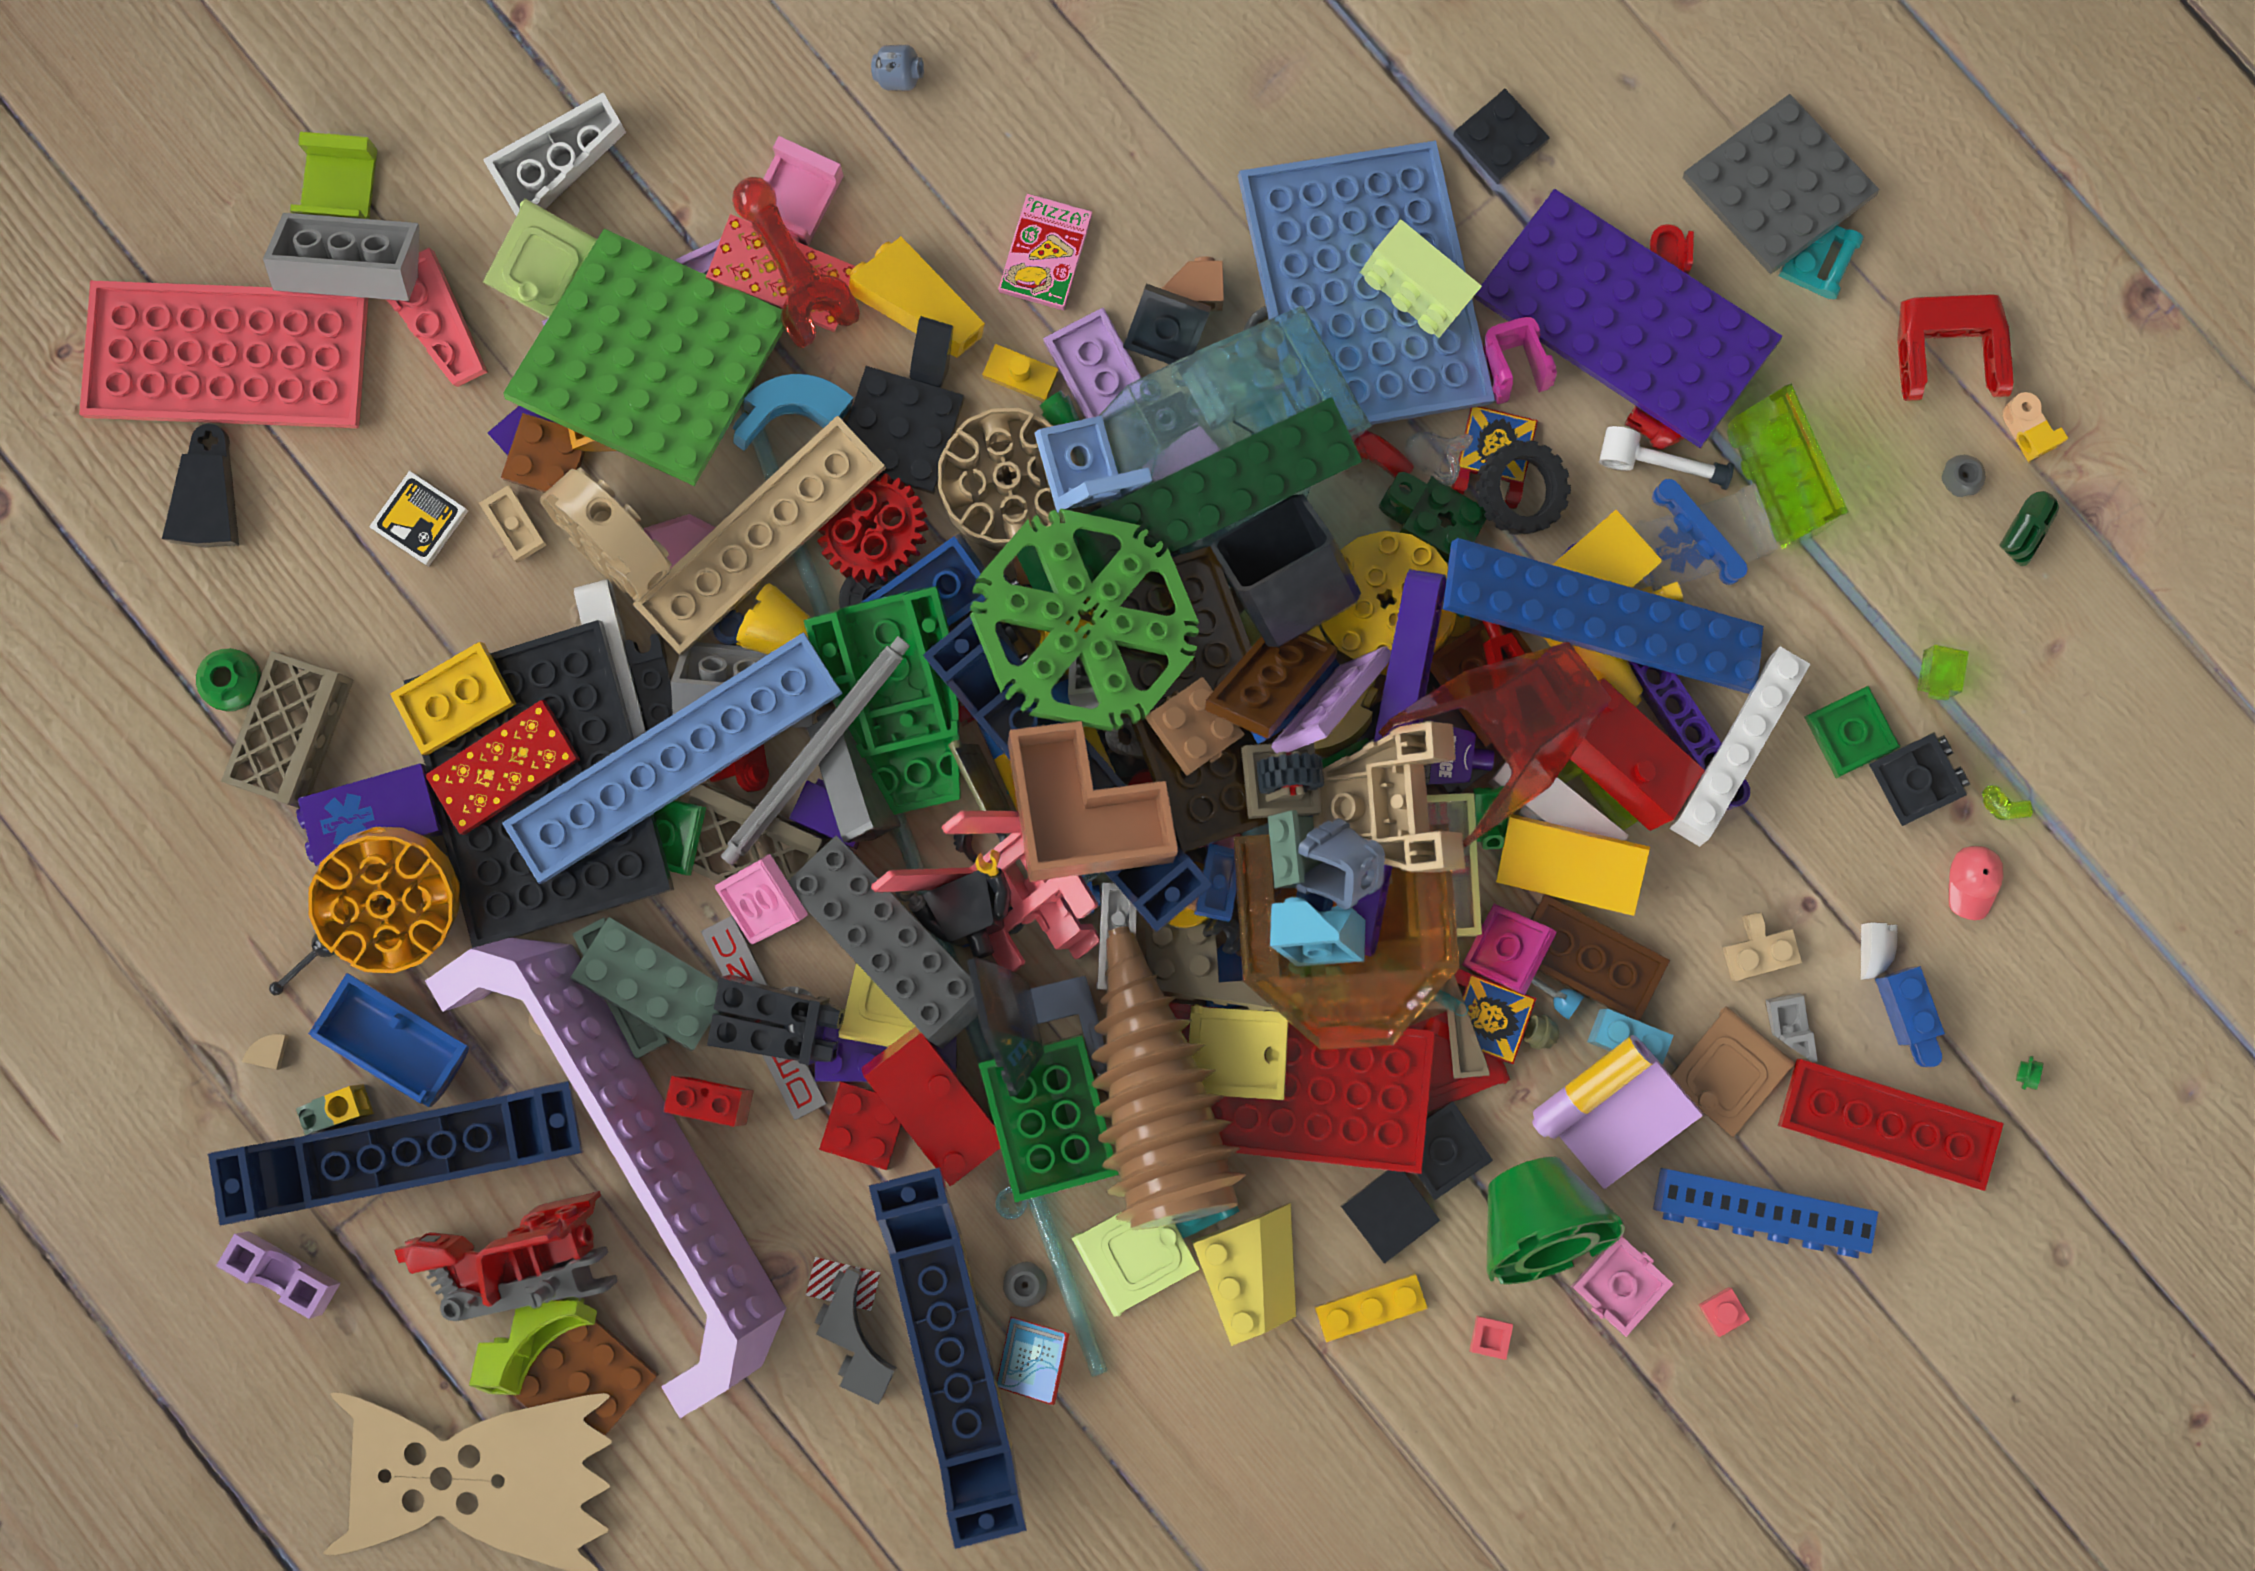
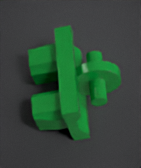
(1483, 799)

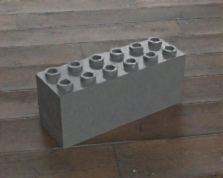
(887, 942)

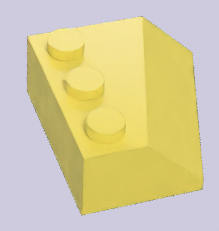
(1251, 1273)

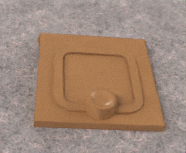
(1735, 1068)

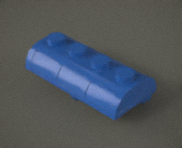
(389, 1041)

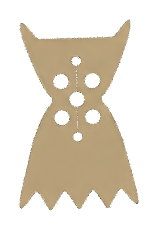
(532, 1448)

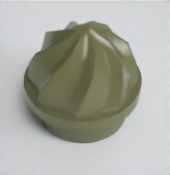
(1541, 1032)

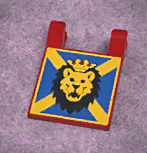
(1491, 431)
(1496, 1015)

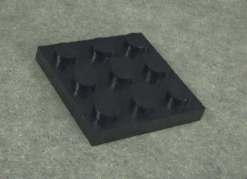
(905, 425)

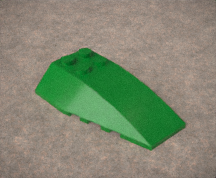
(914, 712)

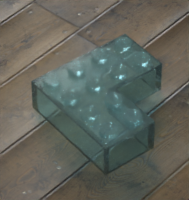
(1272, 367)

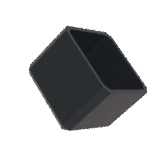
(1286, 570)

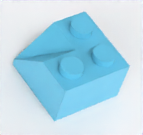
(1315, 936)

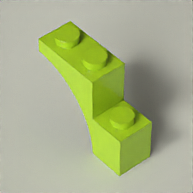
(505, 1362)

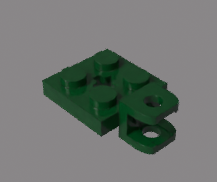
(1422, 507)

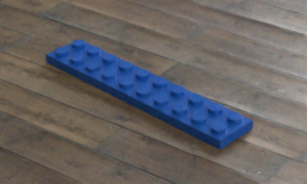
(1602, 616)

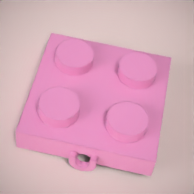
(1622, 1285)

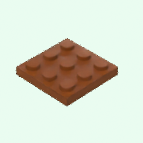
(588, 1363)

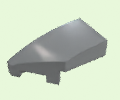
(1790, 1024)

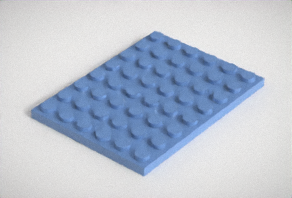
(1312, 237)

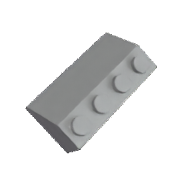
(343, 256)
(709, 666)

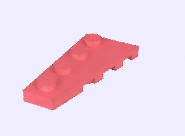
(439, 324)

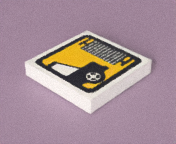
(418, 518)

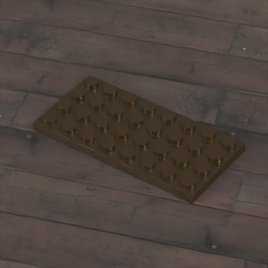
(1211, 799)

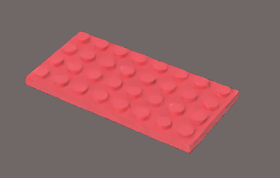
(223, 355)

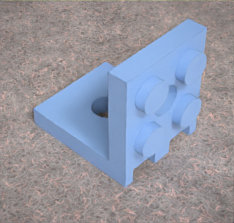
(1097, 478)

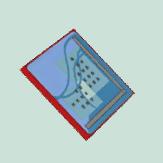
(1032, 1360)

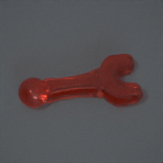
(805, 287)

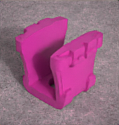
(1511, 335)

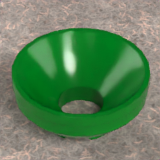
(239, 690)

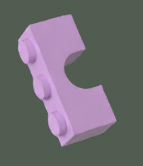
(262, 1263)

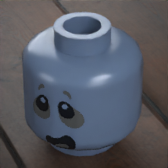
(897, 67)

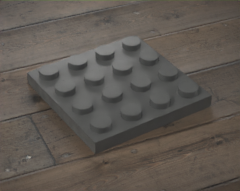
(1780, 183)

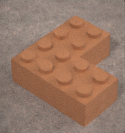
(1078, 829)

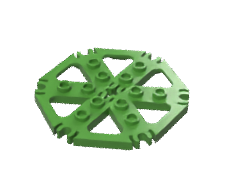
(1063, 645)

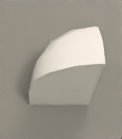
(1877, 948)

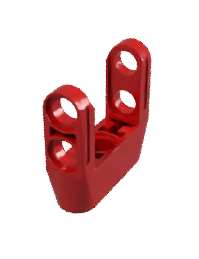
(1952, 318)

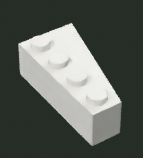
(556, 154)

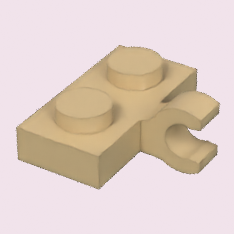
(1762, 951)

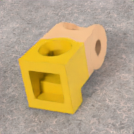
(2030, 426)

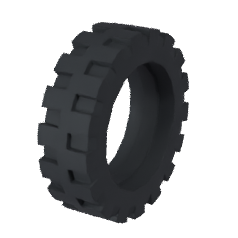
(1555, 481)

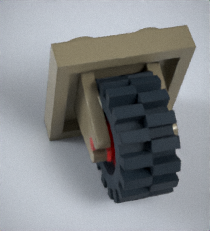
(1282, 780)

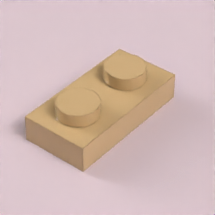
(512, 524)

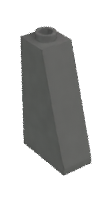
(852, 791)

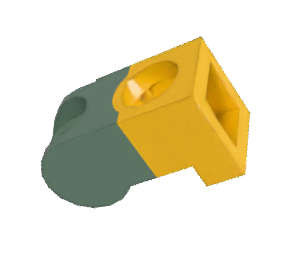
(334, 1109)

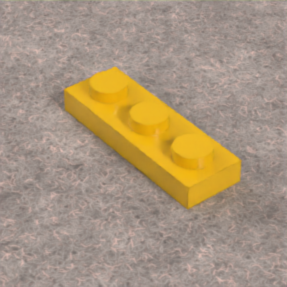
(1370, 1307)

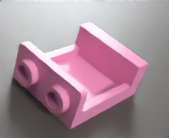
(802, 186)

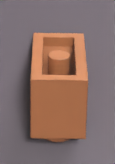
(1200, 281)

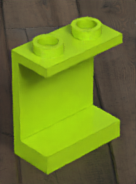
(337, 175)

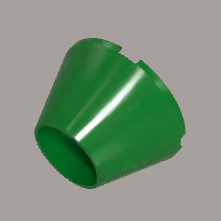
(1543, 1220)

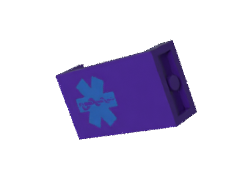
(386, 800)

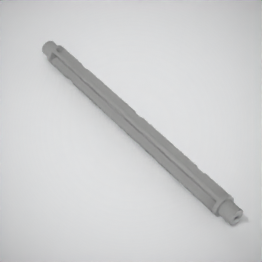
(815, 750)

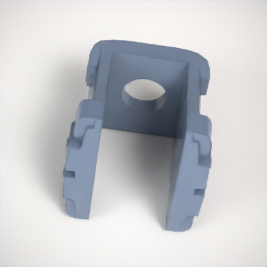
(1343, 865)

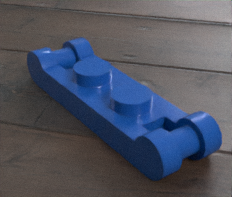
(1693, 521)

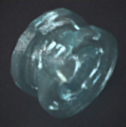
(1004, 1211)

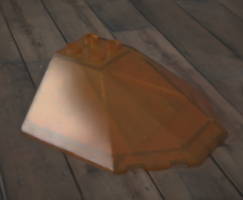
(1351, 1000)

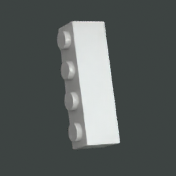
(1562, 807)

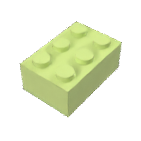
(1419, 279)

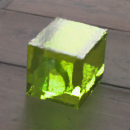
(1942, 672)

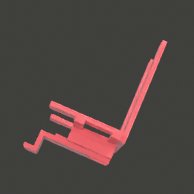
(1051, 902)

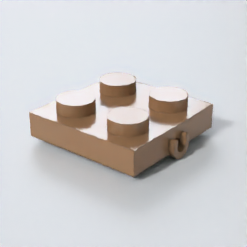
(1190, 730)

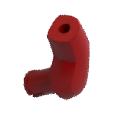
(1657, 432)
(1382, 454)

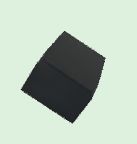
(931, 352)

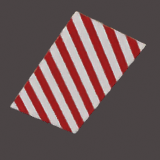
(824, 1273)

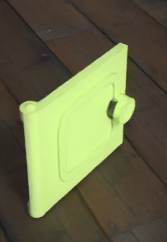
(538, 258)
(1133, 1262)

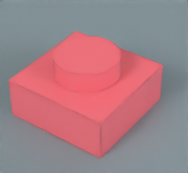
(1724, 1312)
(1491, 1337)

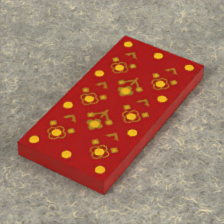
(502, 767)

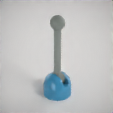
(1564, 1001)

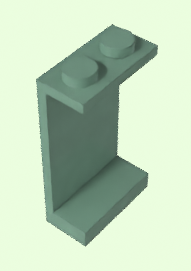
(1286, 834)

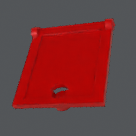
(1443, 1085)

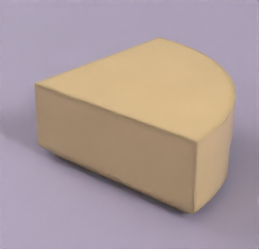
(267, 1051)

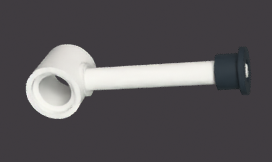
(1623, 448)

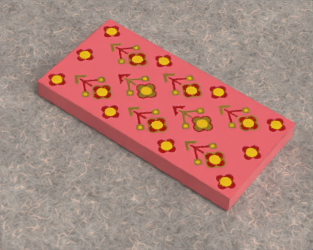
(748, 267)

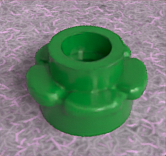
(2029, 1073)

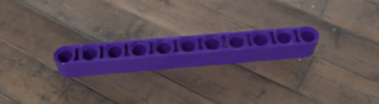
(1404, 686)

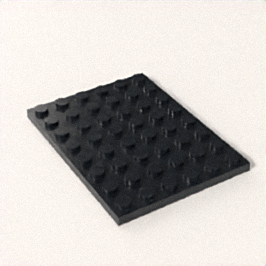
(497, 888)

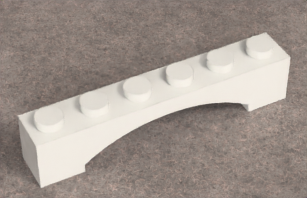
(1740, 747)

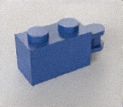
(1912, 1014)

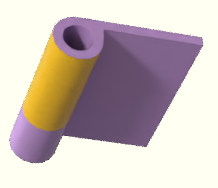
(1617, 1111)

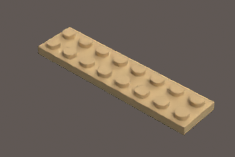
(759, 535)

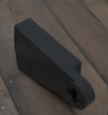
(203, 494)

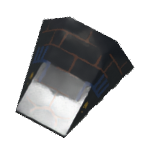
(1007, 1020)

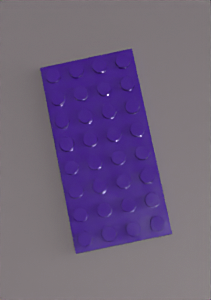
(1629, 317)

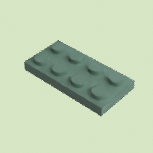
(648, 983)

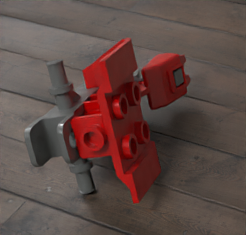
(532, 1265)

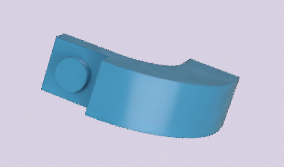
(790, 394)

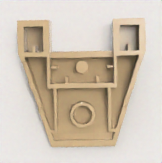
(1386, 797)

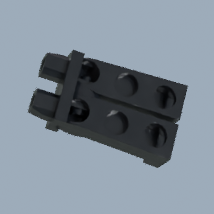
(801, 1014)

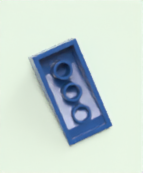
(949, 567)

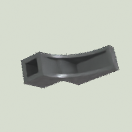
(866, 1371)

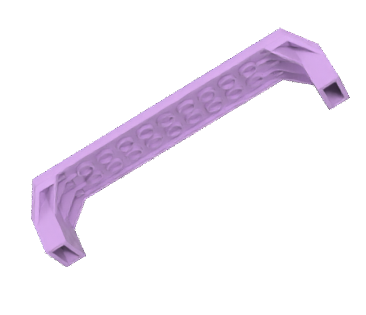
(648, 1146)

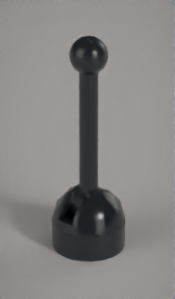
(318, 948)

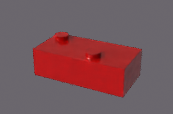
(1637, 762)
(933, 1105)

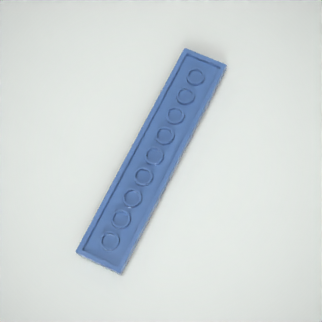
(672, 758)

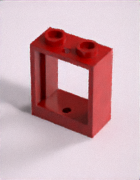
(708, 1101)

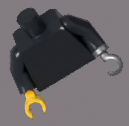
(966, 908)

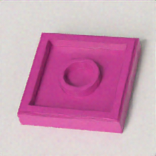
(1509, 948)

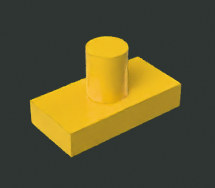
(1020, 373)

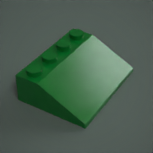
(1051, 1124)

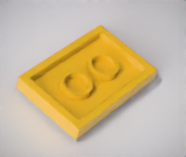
(452, 698)

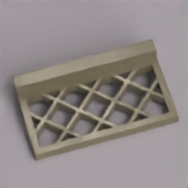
(314, 736)
(739, 810)

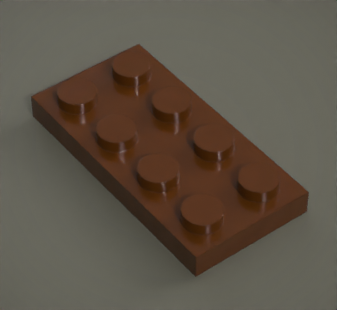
(1270, 683)
(1598, 960)

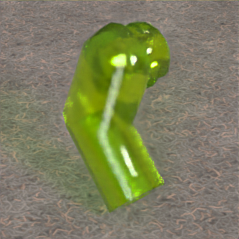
(2002, 807)

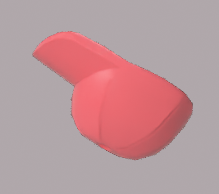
(1969, 888)

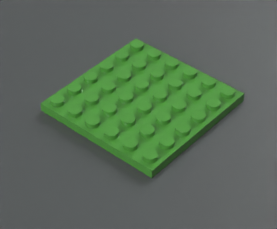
(647, 357)

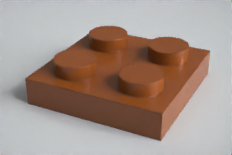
(540, 454)

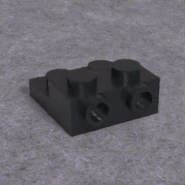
(1920, 778)

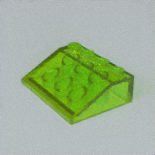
(1787, 467)

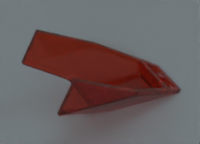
(1532, 712)

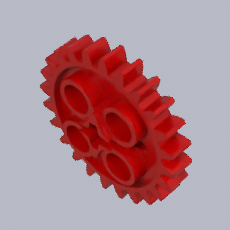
(898, 540)

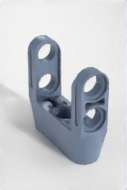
(1070, 999)

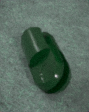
(2030, 527)

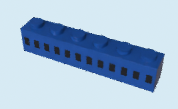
(1765, 1211)

